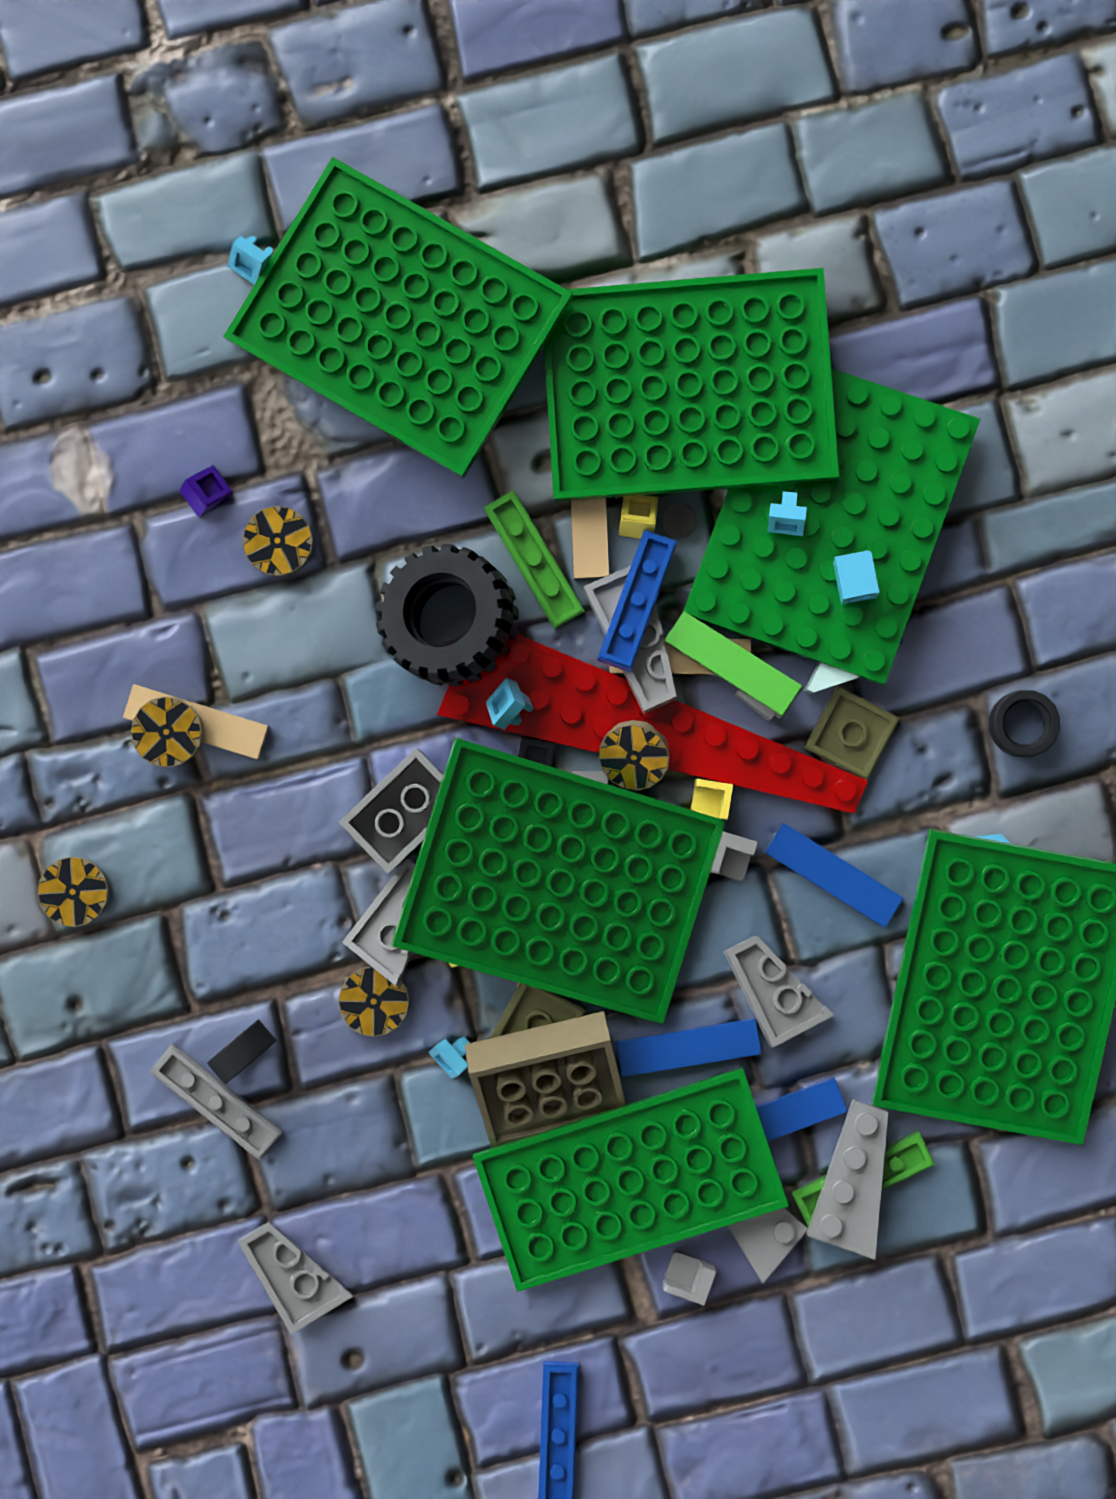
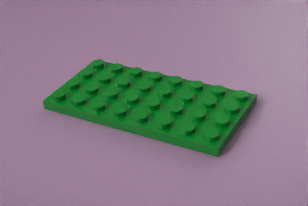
(630, 1179)

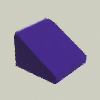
(205, 490)

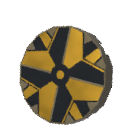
(278, 541)
(167, 731)
(634, 755)
(73, 891)
(372, 1002)

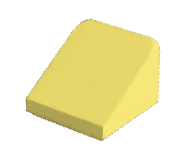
(638, 515)

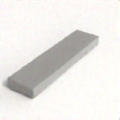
(216, 1101)

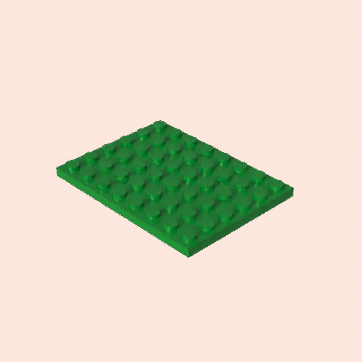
(398, 317)
(691, 386)
(890, 499)
(558, 881)
(1003, 989)

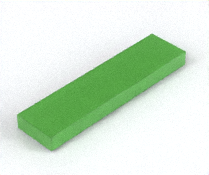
(534, 559)
(733, 664)
(901, 1161)

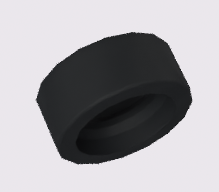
(1050, 715)
(241, 1051)

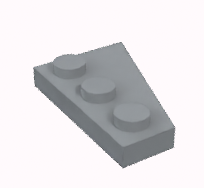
(375, 930)
(773, 993)
(768, 1239)
(291, 1278)

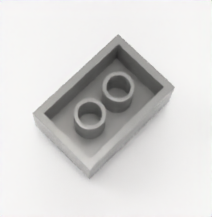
(396, 811)

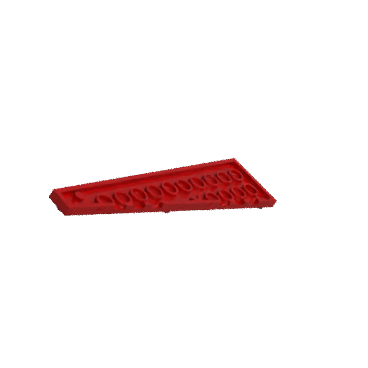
(582, 703)

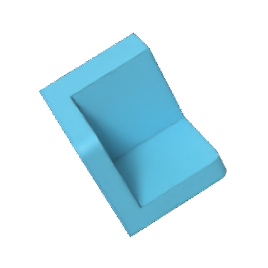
(856, 577)

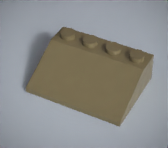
(544, 1077)

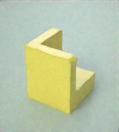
(712, 798)

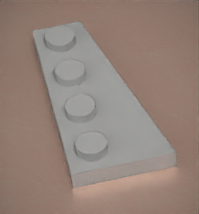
(651, 673)
(853, 1184)

